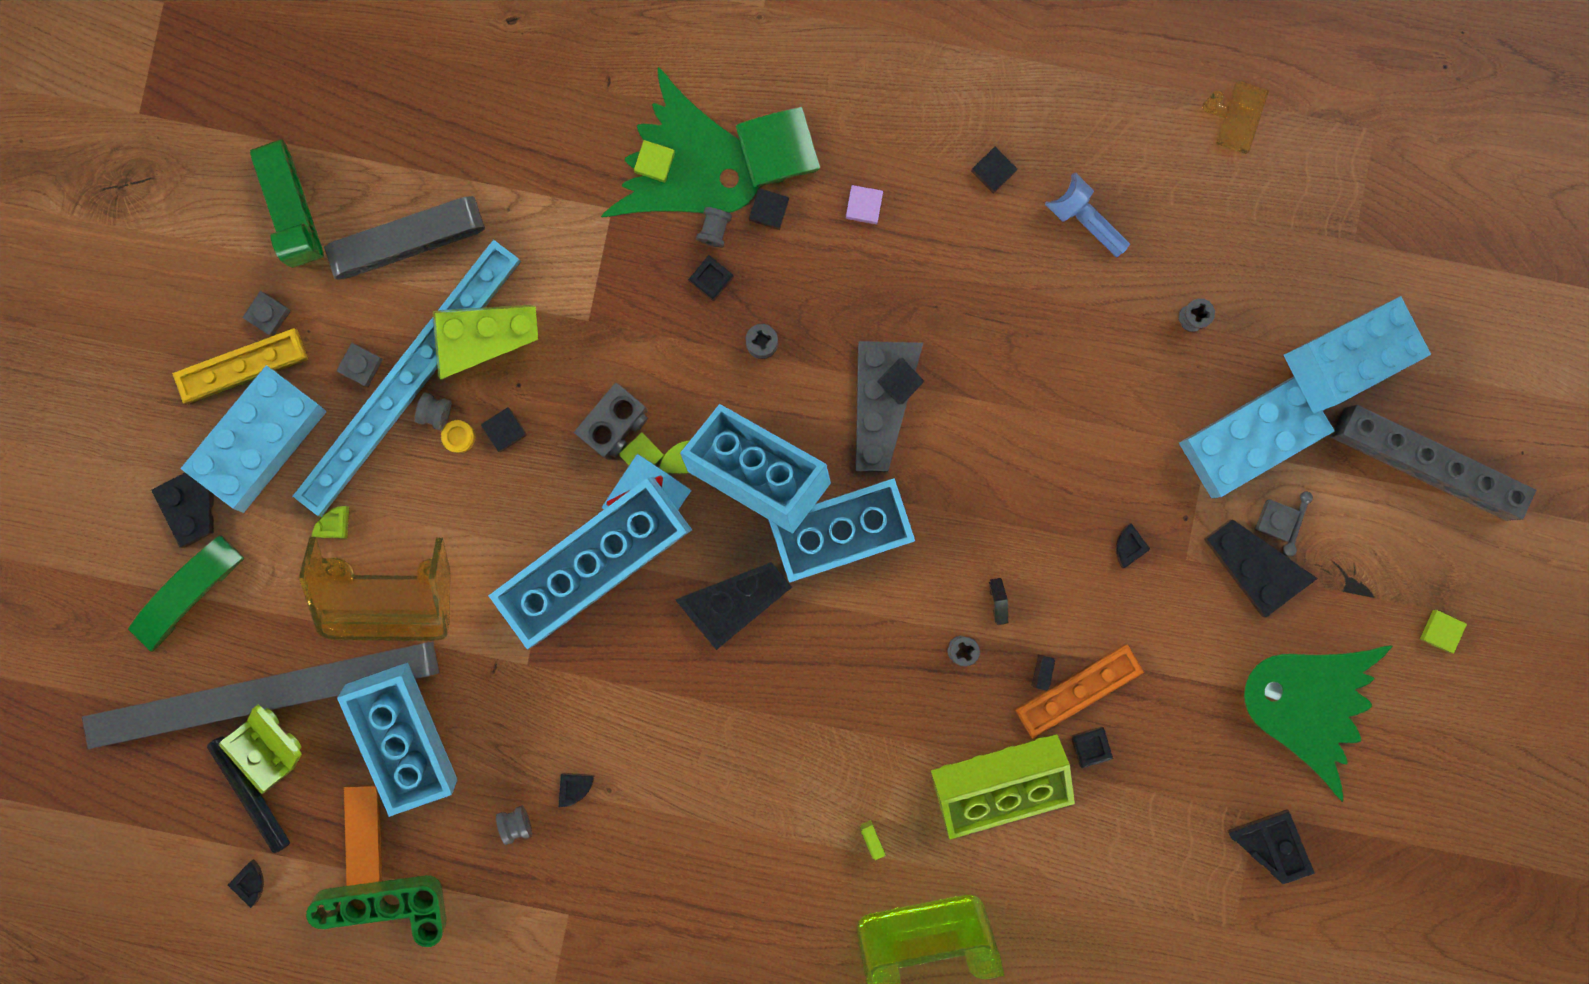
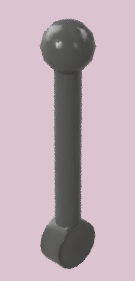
(1290, 548)

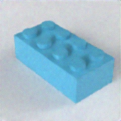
(1357, 355)
(1254, 438)
(253, 440)
(756, 468)
(845, 531)
(398, 739)

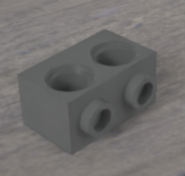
(605, 416)

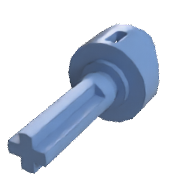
(1076, 204)

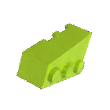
(480, 334)

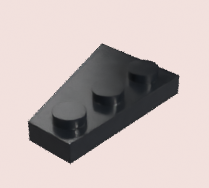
(1258, 568)
(733, 603)

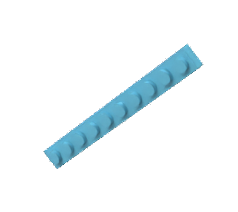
(400, 386)

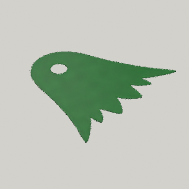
(699, 159)
(1313, 705)

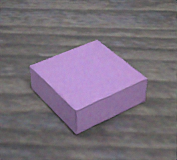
(864, 204)

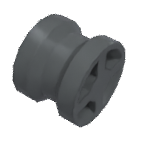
(763, 347)
(433, 411)
(514, 825)

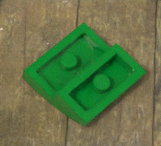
(777, 147)

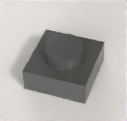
(266, 313)
(359, 365)
(1277, 520)

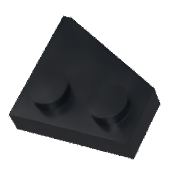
(186, 508)
(1275, 845)

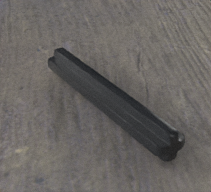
(250, 799)

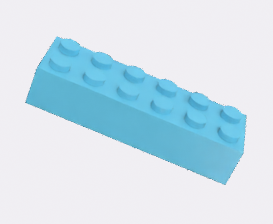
(590, 562)

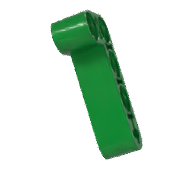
(295, 235)
(379, 910)

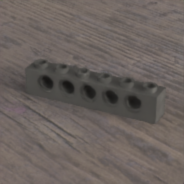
(1433, 463)

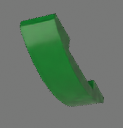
(183, 591)

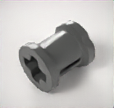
(714, 227)
(1205, 310)
(973, 653)

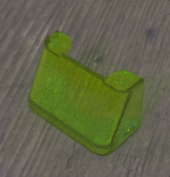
(926, 935)

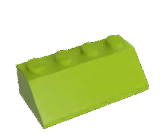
(1003, 786)

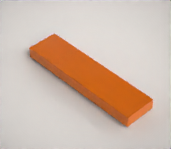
(1079, 691)
(362, 836)

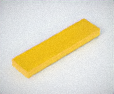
(239, 366)

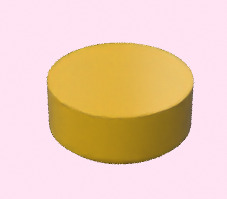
(458, 436)

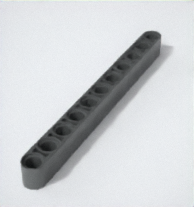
(240, 698)

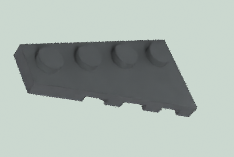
(877, 412)

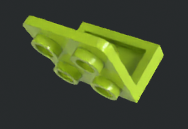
(262, 749)

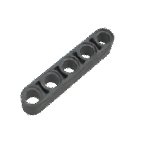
(404, 237)

